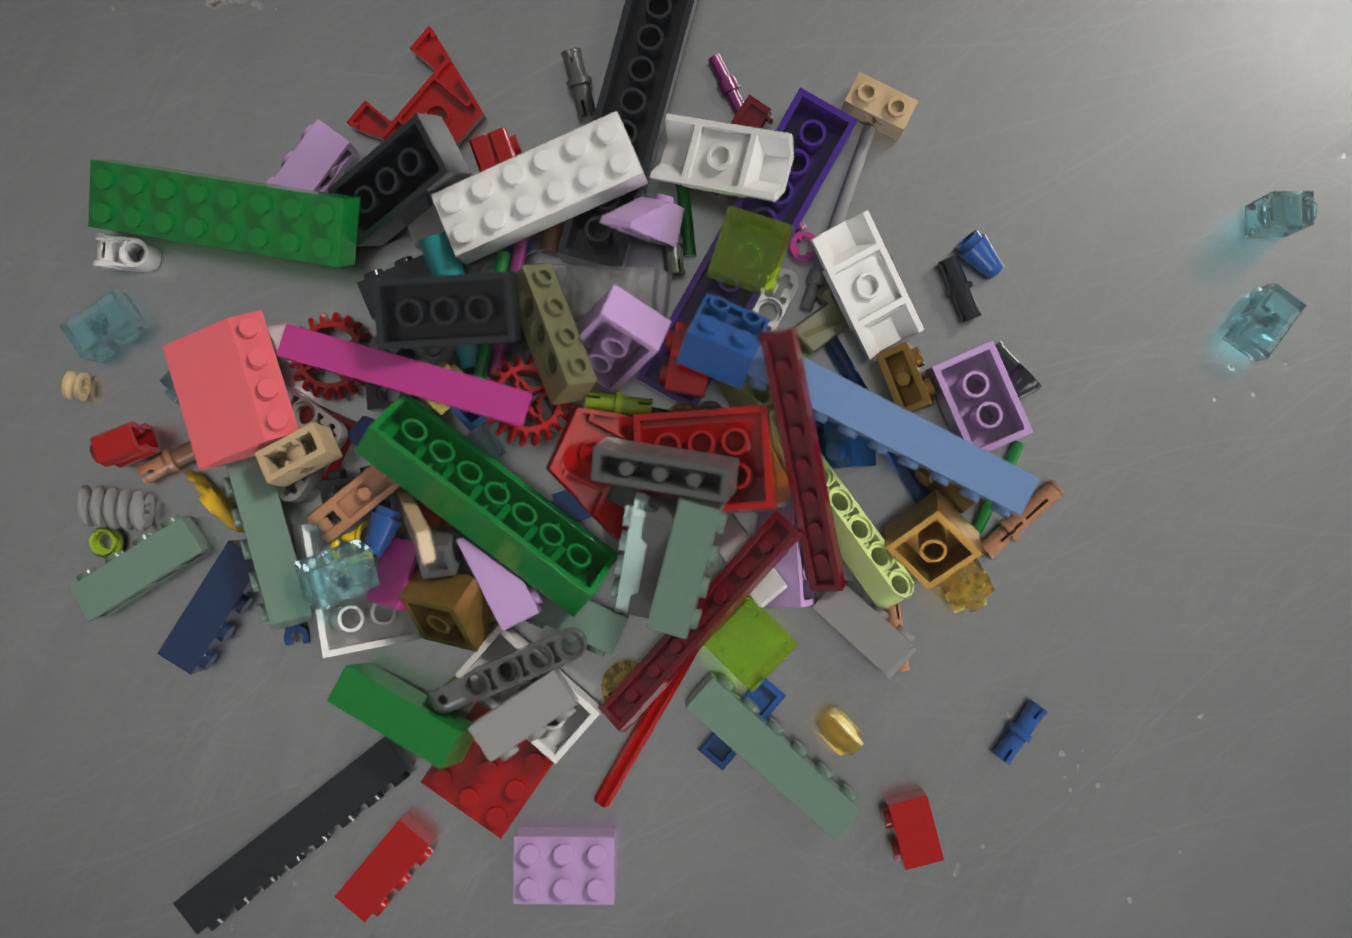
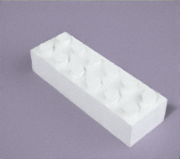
(539, 188)

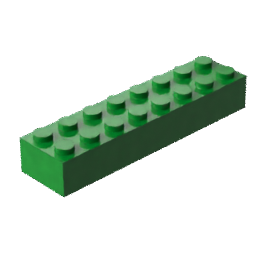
(223, 212)
(487, 503)

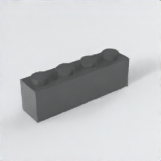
(665, 469)

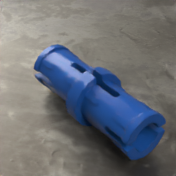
(1019, 732)

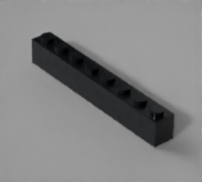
(294, 833)

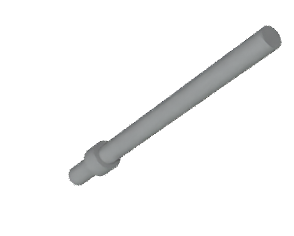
(815, 277)

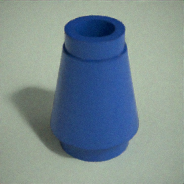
(980, 254)
(382, 528)

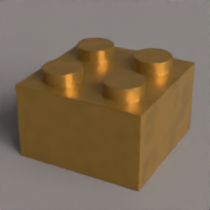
(932, 540)
(448, 610)

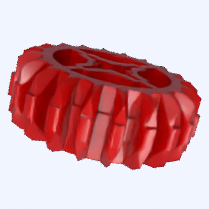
(308, 373)
(533, 414)

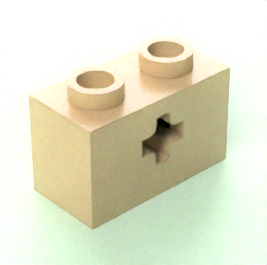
(879, 105)
(298, 454)

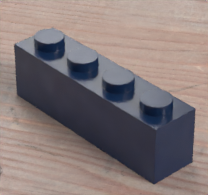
(211, 612)

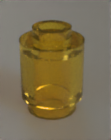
(840, 731)

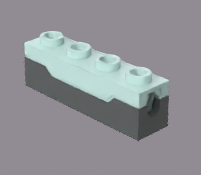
(645, 549)

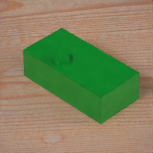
(402, 714)

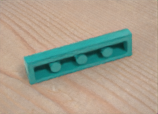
(442, 261)

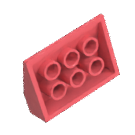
(230, 389)

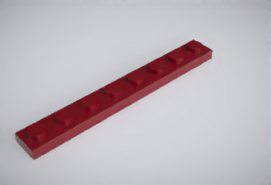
(802, 458)
(722, 599)

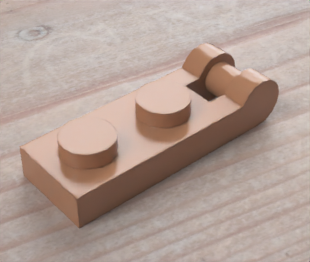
(352, 502)

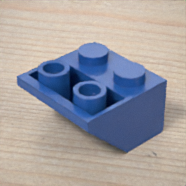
(722, 340)
(841, 450)

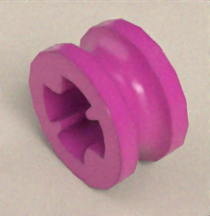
(794, 251)

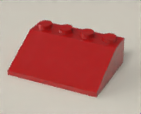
(721, 431)

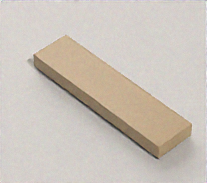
(415, 525)

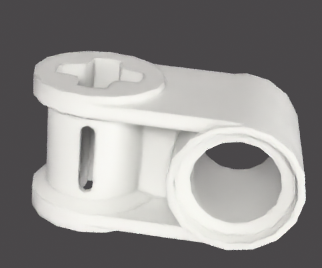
(120, 254)

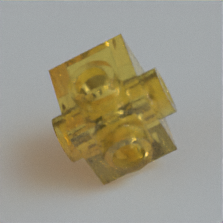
(968, 587)

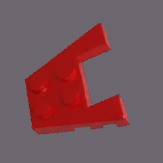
(440, 95)
(573, 463)

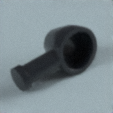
(1021, 378)

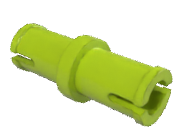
(618, 403)

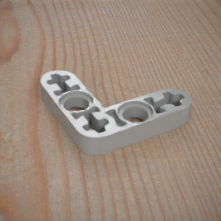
(320, 416)

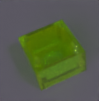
(750, 251)
(751, 644)

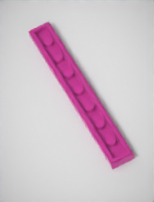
(405, 375)

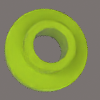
(97, 544)

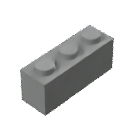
(866, 628)
(524, 715)

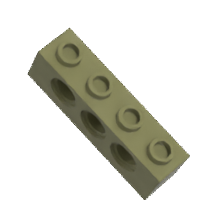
(553, 335)

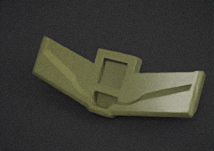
(823, 323)

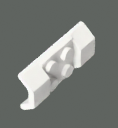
(725, 158)
(866, 284)

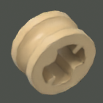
(76, 385)

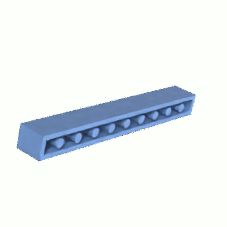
(911, 438)

